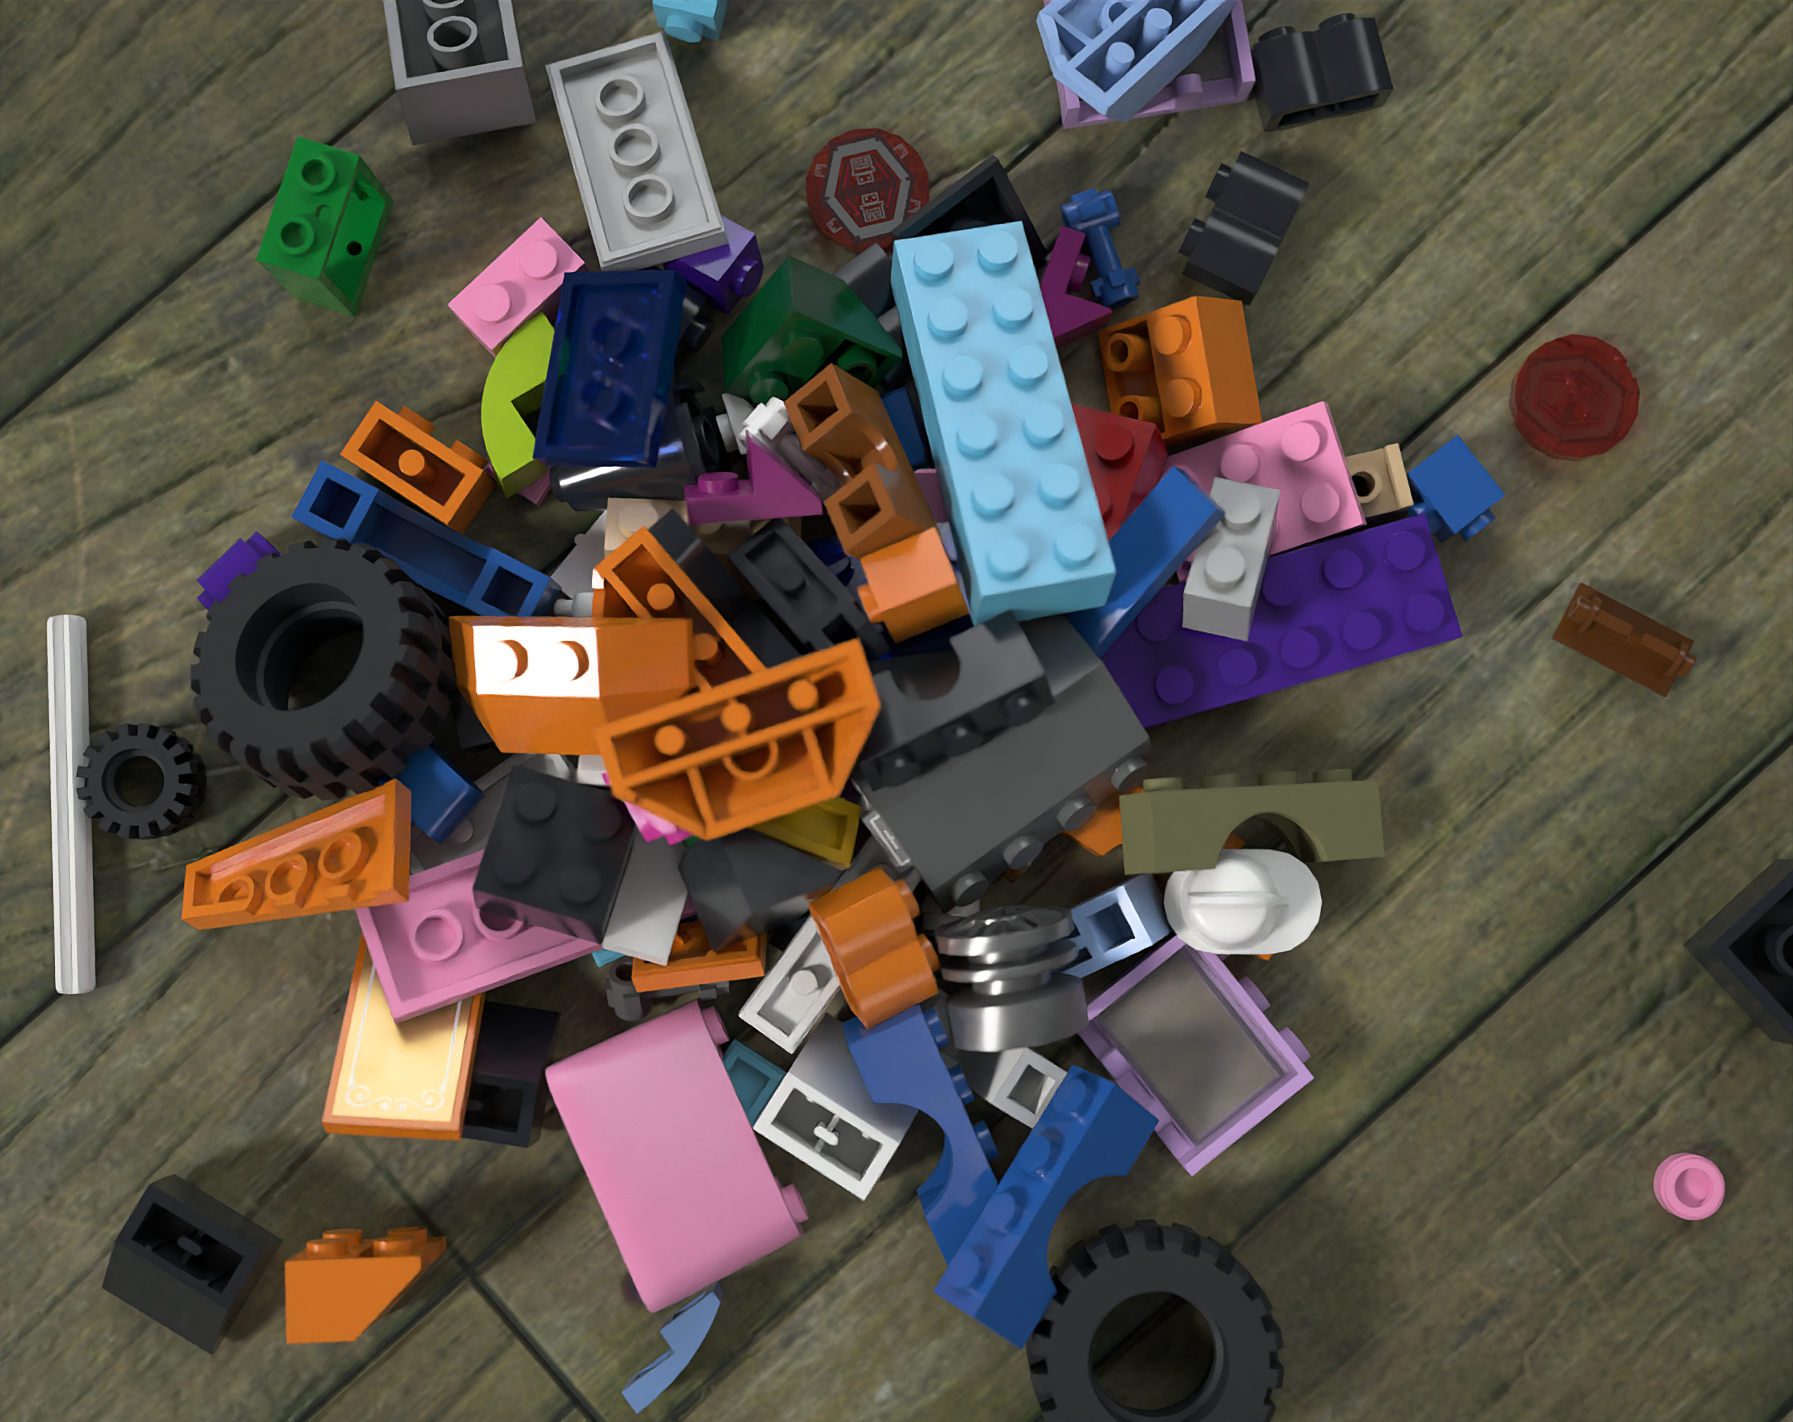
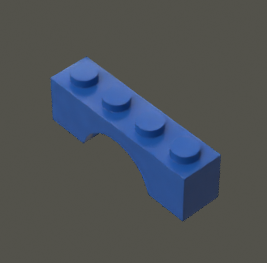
(424, 549)
(905, 1066)
(1003, 1263)

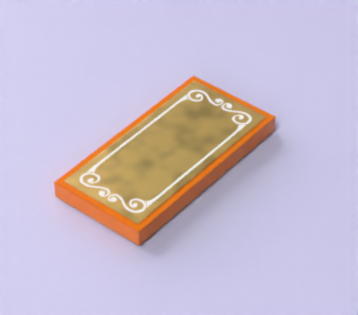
(402, 1075)

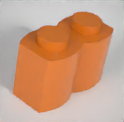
(876, 946)

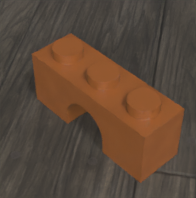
(853, 436)

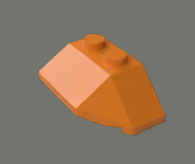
(647, 583)
(556, 679)
(746, 745)

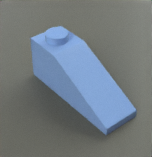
(1116, 924)

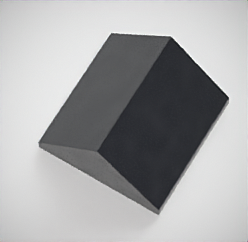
(974, 201)
(750, 884)

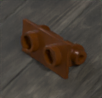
(1624, 640)

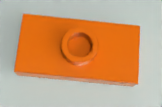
(696, 963)

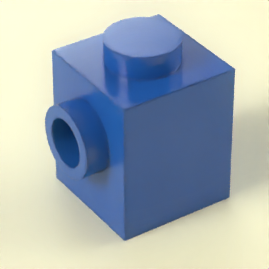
(1453, 492)

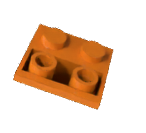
(1183, 370)
(352, 1282)

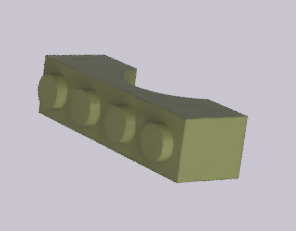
(1187, 828)

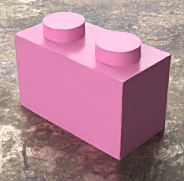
(517, 286)

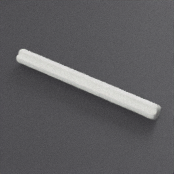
(70, 824)

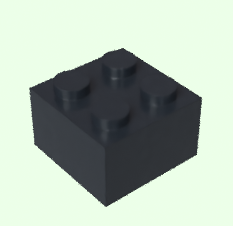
(556, 855)
(1751, 950)

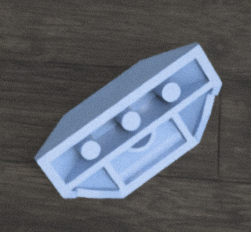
(1125, 49)

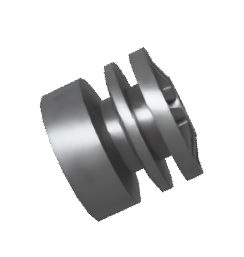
(1012, 991)

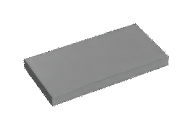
(636, 155)

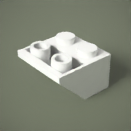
(829, 1116)

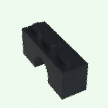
(996, 689)

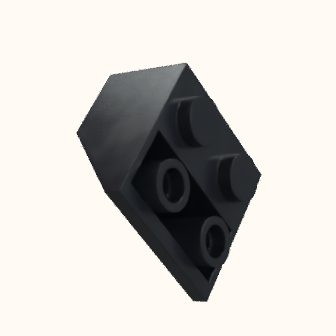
(509, 1074)
(188, 1261)

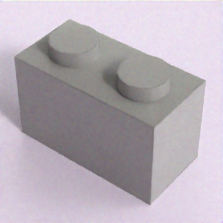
(1231, 561)

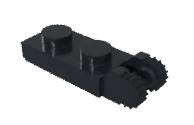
(802, 589)

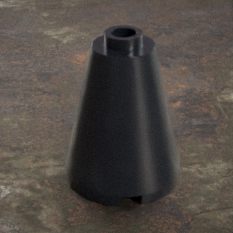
(688, 449)

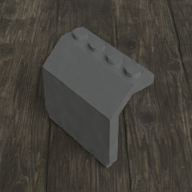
(1021, 785)

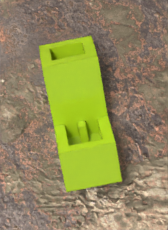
(510, 393)

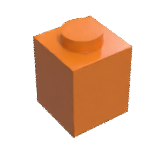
(911, 586)

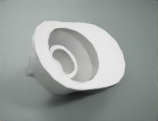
(1246, 905)

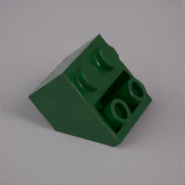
(797, 330)

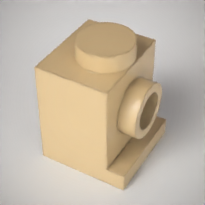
(1385, 481)

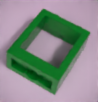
(319, 212)

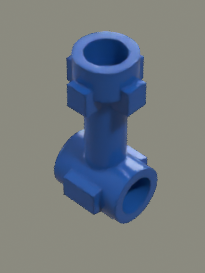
(1095, 215)

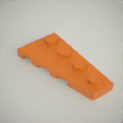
(314, 865)

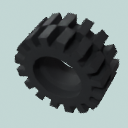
(104, 773)

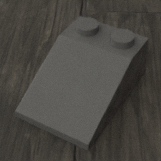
(458, 67)

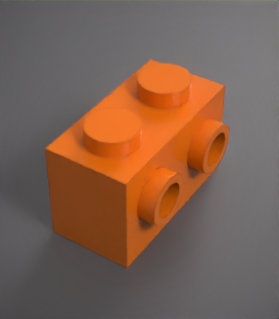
(418, 467)

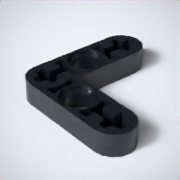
(722, 590)

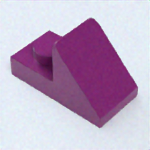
(1069, 315)
(770, 492)

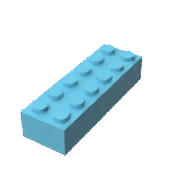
(1000, 424)

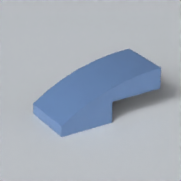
(684, 1334)

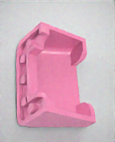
(674, 1154)

